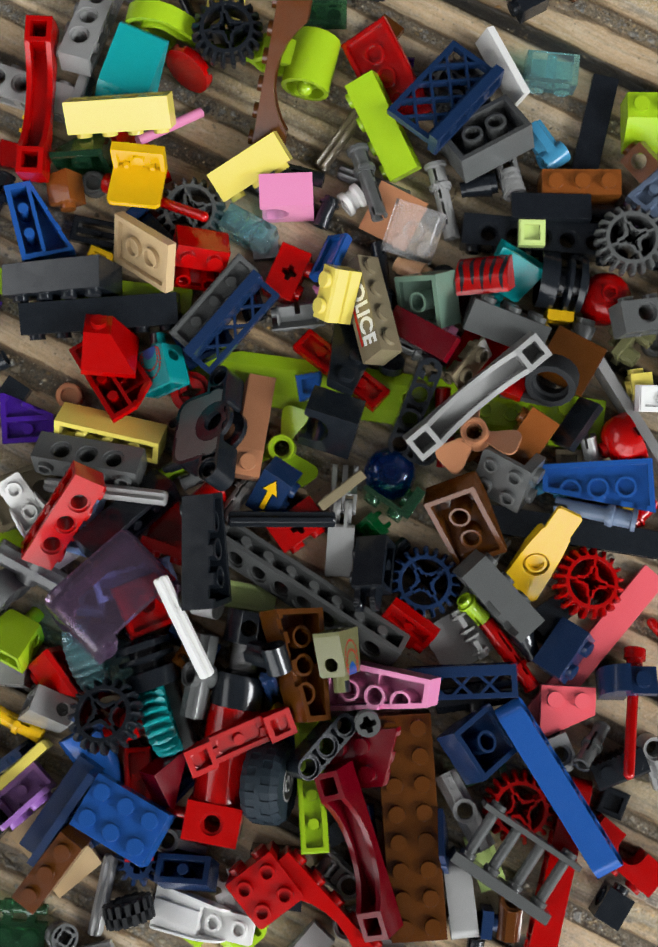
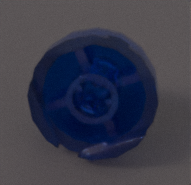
(389, 473)

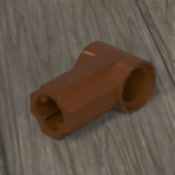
(508, 921)

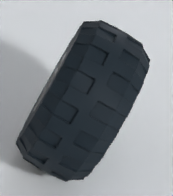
(265, 786)

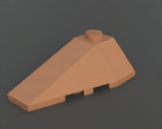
(256, 409)

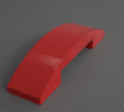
(239, 738)

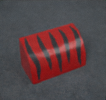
(484, 275)

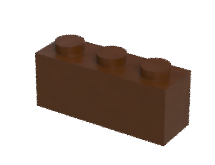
(51, 868)

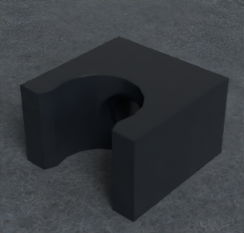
(331, 422)

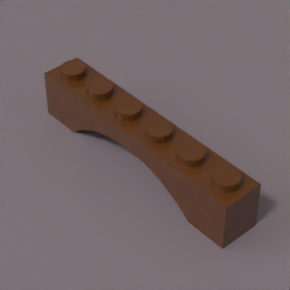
(288, 19)

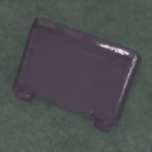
(106, 594)

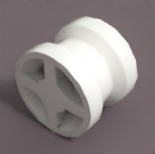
(352, 199)

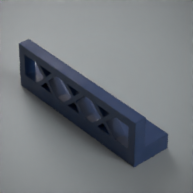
(224, 315)
(473, 670)
(60, 807)

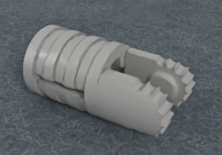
(510, 179)

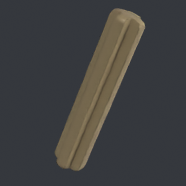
(338, 141)

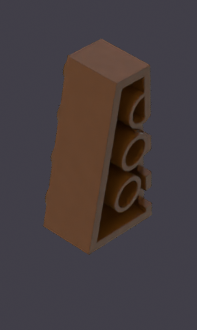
(302, 687)

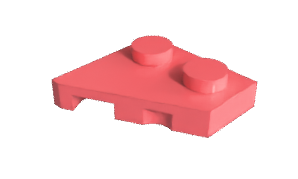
(564, 706)

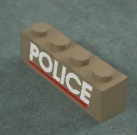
(373, 314)

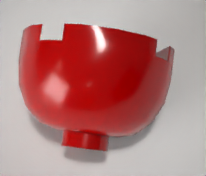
(603, 293)
(621, 440)

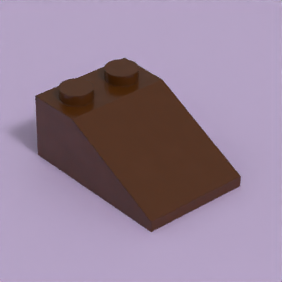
(464, 517)

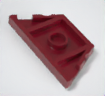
(370, 756)

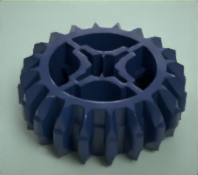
(442, 570)

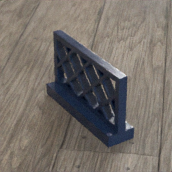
(466, 104)

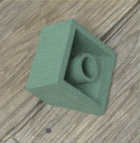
(430, 296)

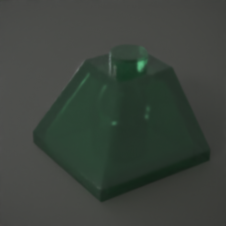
(84, 155)

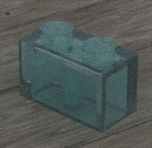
(551, 72)

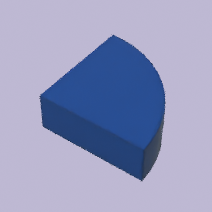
(306, 383)

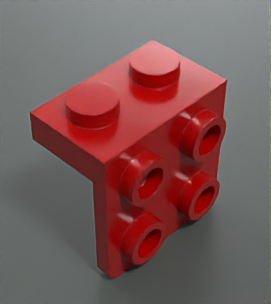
(166, 536)
(263, 885)

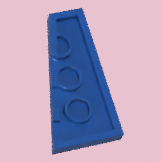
(614, 482)

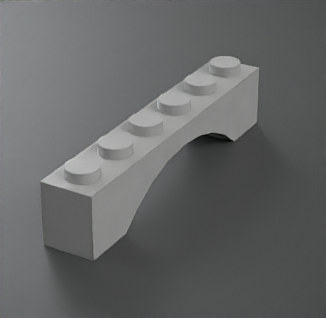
(496, 377)

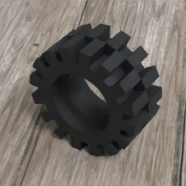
(128, 911)

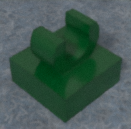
(372, 525)

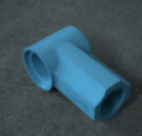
(548, 151)

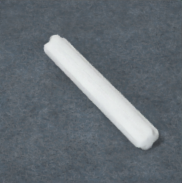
(183, 627)

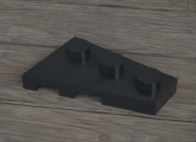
(345, 360)

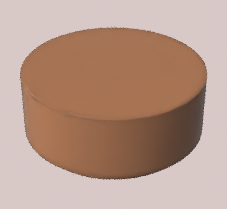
(69, 393)

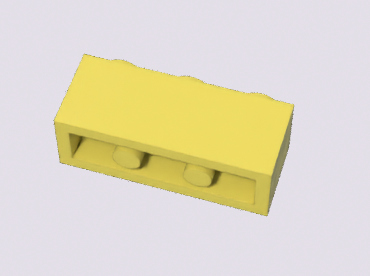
(244, 169)

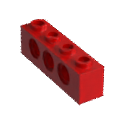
(77, 480)

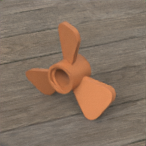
(456, 452)

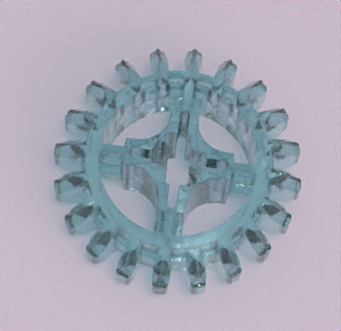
(82, 666)

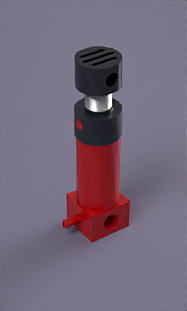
(232, 699)

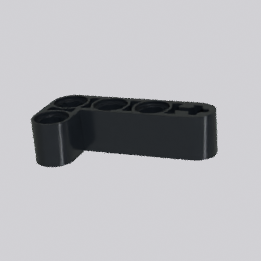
(418, 406)

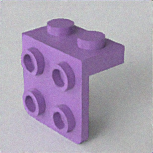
(24, 793)

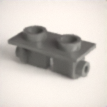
(285, 318)

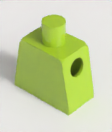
(20, 637)

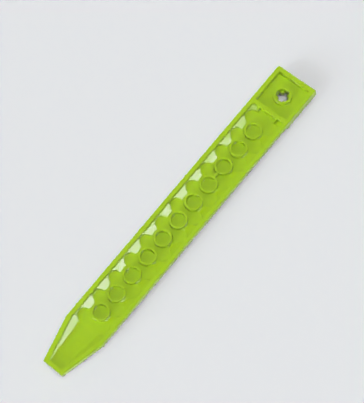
(498, 413)

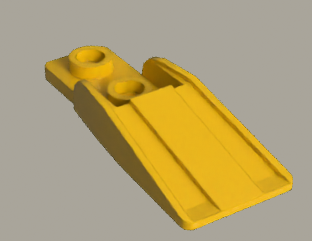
(542, 552)

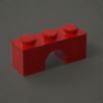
(640, 869)

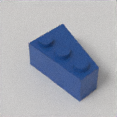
(34, 226)

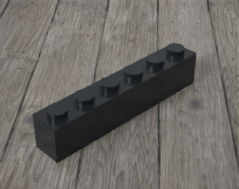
(68, 316)

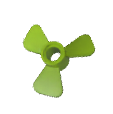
(292, 422)

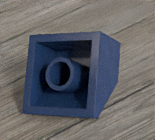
(477, 745)

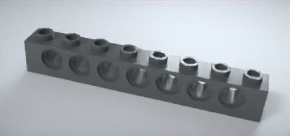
(305, 589)

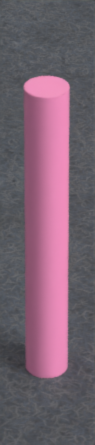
(181, 121)

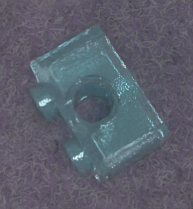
(248, 230)

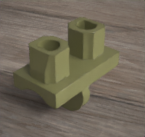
(623, 350)

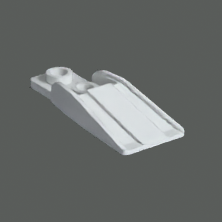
(26, 507)
(199, 918)

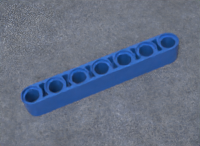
(559, 787)

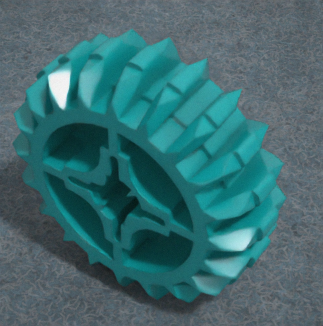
(160, 722)

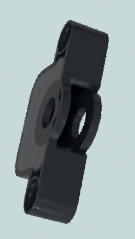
(201, 430)

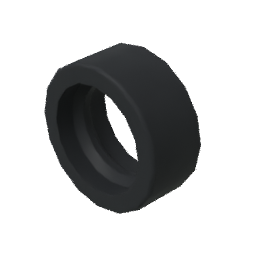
(552, 396)

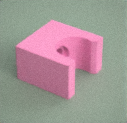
(286, 197)

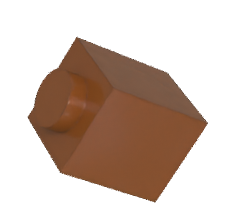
(66, 190)

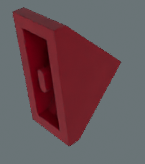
(164, 778)

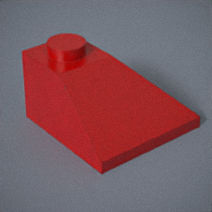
(108, 348)
(53, 672)

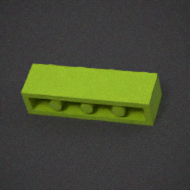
(386, 135)

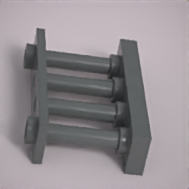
(512, 889)

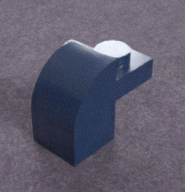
(624, 680)

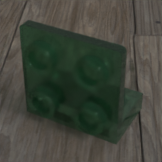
(408, 502)

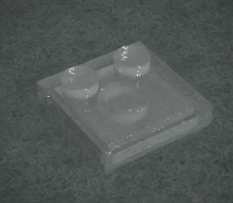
(413, 231)

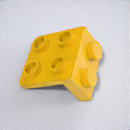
(137, 175)

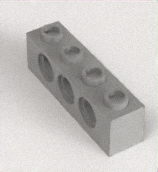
(87, 35)
(16, 79)

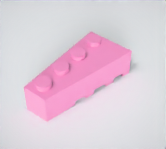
(386, 688)

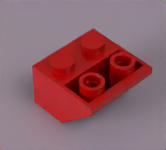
(199, 256)

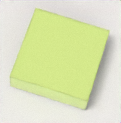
(531, 233)

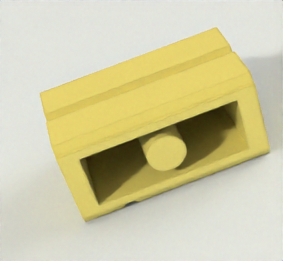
(336, 294)

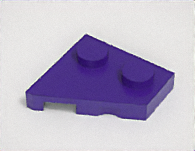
(23, 421)

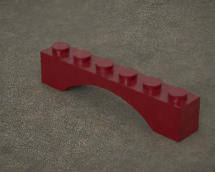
(376, 902)

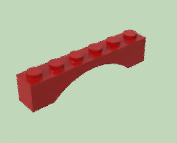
(41, 70)
(321, 897)

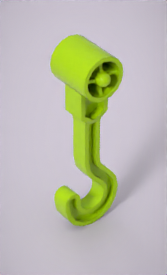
(304, 67)

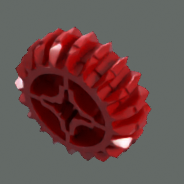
(609, 584)
(529, 800)

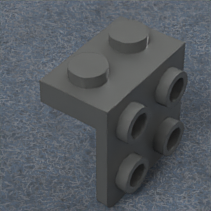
(509, 480)

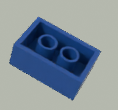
(122, 820)

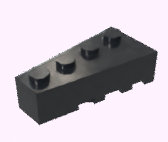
(62, 279)

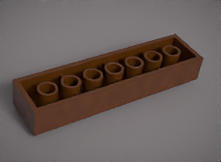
(412, 829)

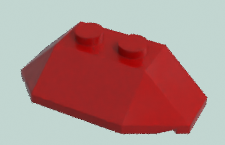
(117, 394)

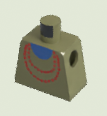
(338, 655)

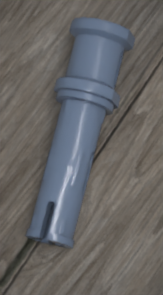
(608, 514)

